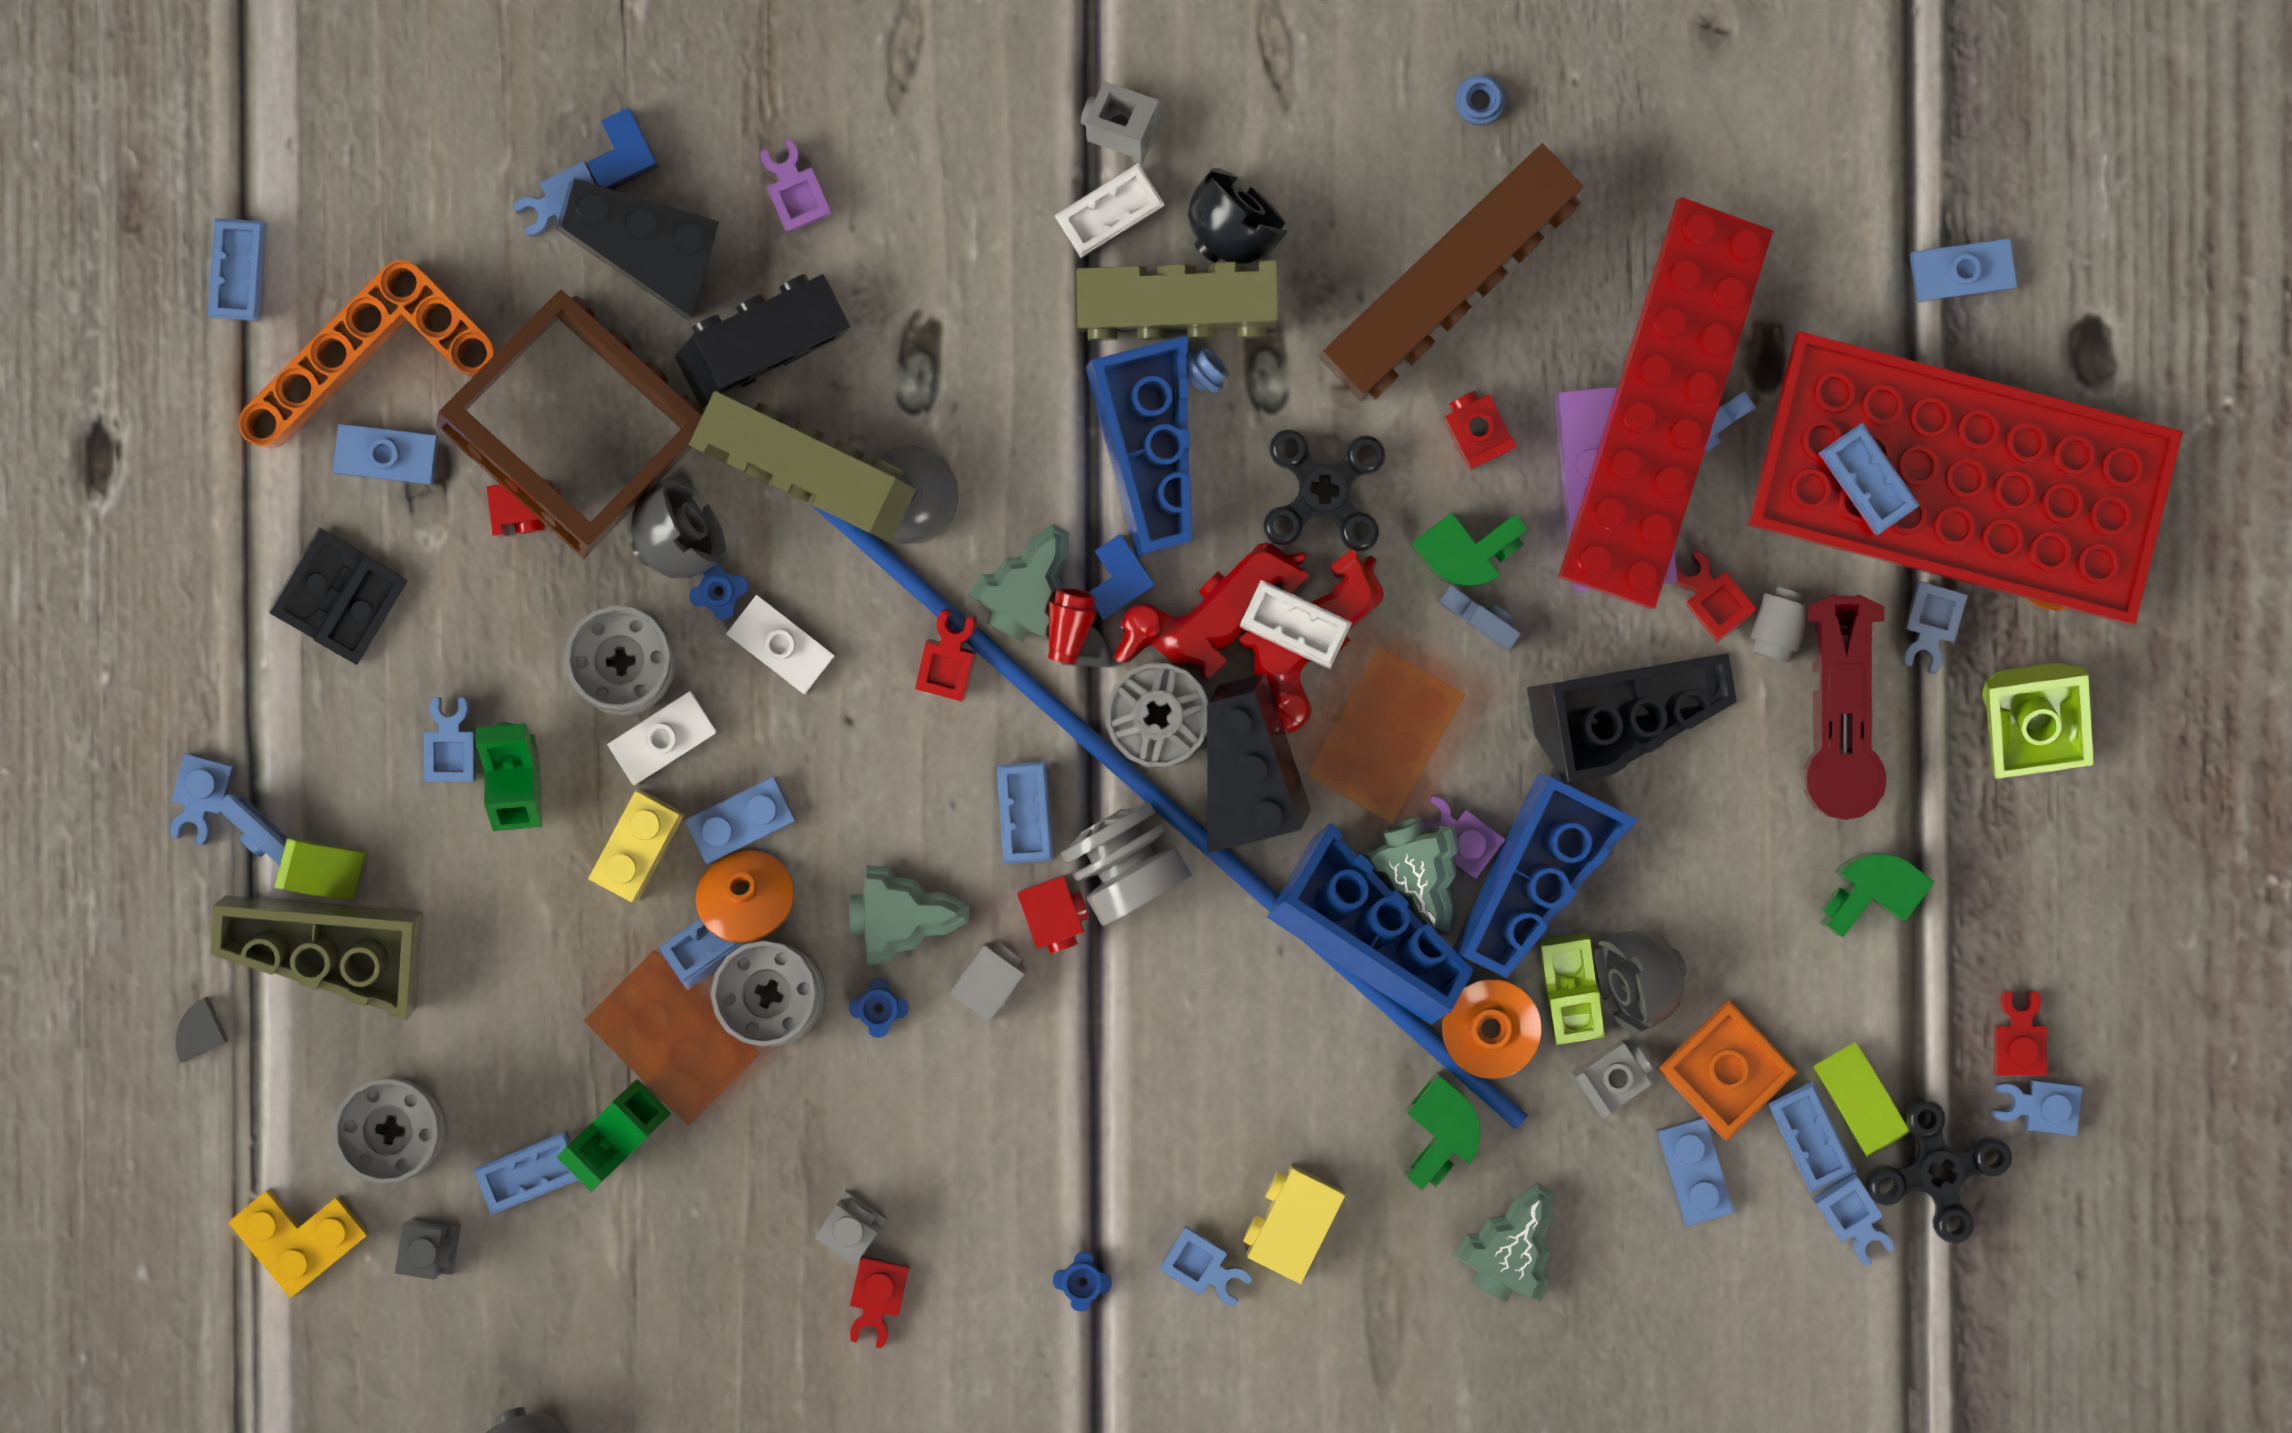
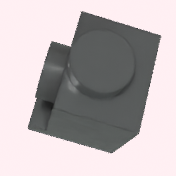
(427, 1248)

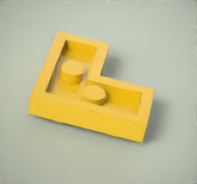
(296, 1252)

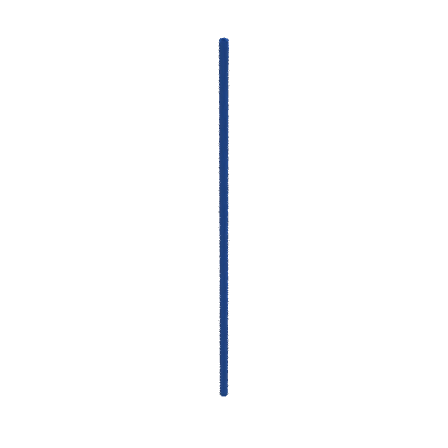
(1159, 800)

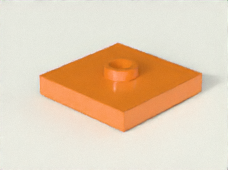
(1727, 1070)

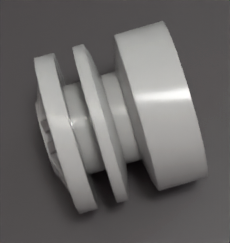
(599, 640)
(1128, 708)
(1125, 863)
(743, 1008)
(368, 1150)

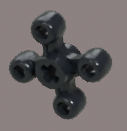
(1340, 476)
(1942, 1191)

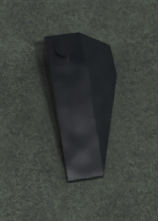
(1613, 718)

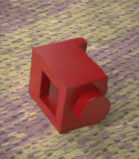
(1477, 449)
(508, 511)

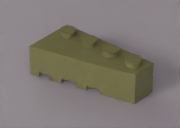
(1177, 300)
(803, 465)
(329, 947)

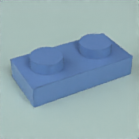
(740, 820)
(1695, 1171)

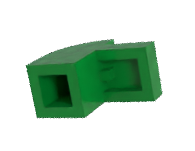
(1459, 560)
(511, 776)
(1875, 877)
(1454, 1126)
(614, 1135)

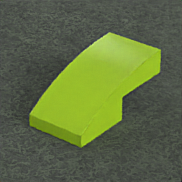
(320, 869)
(1571, 988)
(1861, 1099)

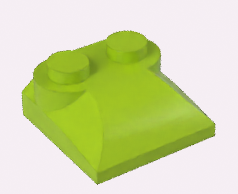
(2039, 719)

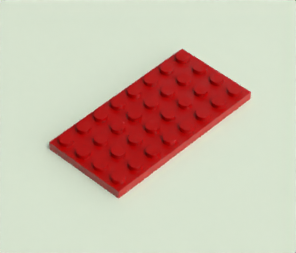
(2006, 479)

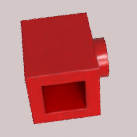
(1053, 913)

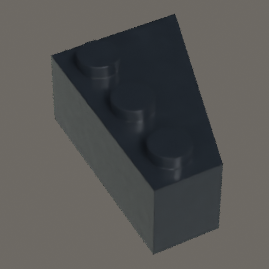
(643, 240)
(761, 337)
(1250, 768)

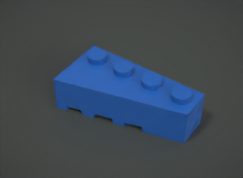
(1147, 437)
(1538, 871)
(1368, 929)

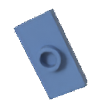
(237, 269)
(1963, 270)
(385, 454)
(1869, 479)
(1025, 812)
(258, 831)
(696, 952)
(1811, 1136)
(524, 1174)

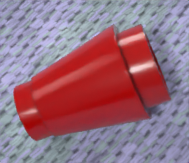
(1069, 623)

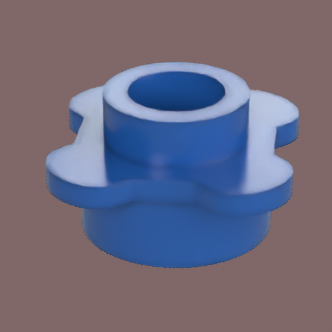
(721, 605)
(878, 1022)
(1082, 1295)

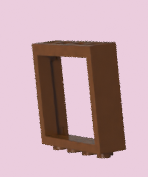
(517, 476)

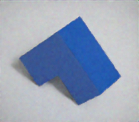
(630, 153)
(1126, 581)

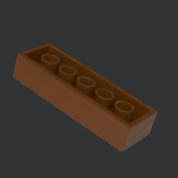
(1451, 271)

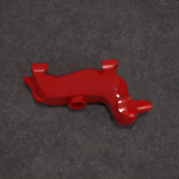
(1351, 600)
(1216, 620)

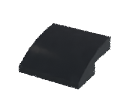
(338, 595)

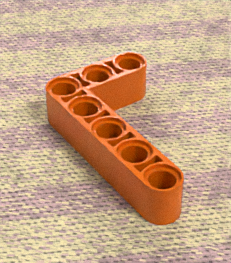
(360, 347)

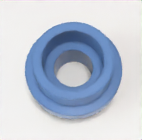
(1483, 84)
(1206, 370)

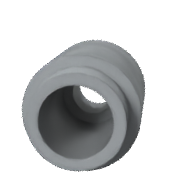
(1780, 625)

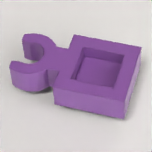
(796, 194)
(1475, 839)

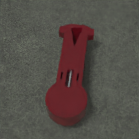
(1843, 772)

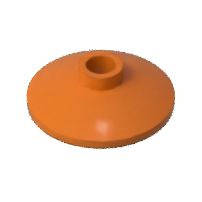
(748, 915)
(1510, 1047)

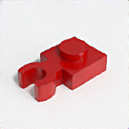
(1717, 602)
(945, 663)
(2020, 1046)
(878, 1291)

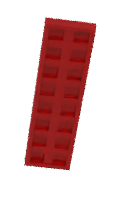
(1665, 403)

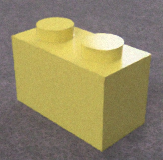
(636, 846)
(1293, 1223)

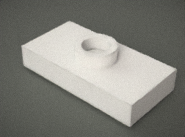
(1109, 211)
(1295, 624)
(780, 644)
(662, 738)

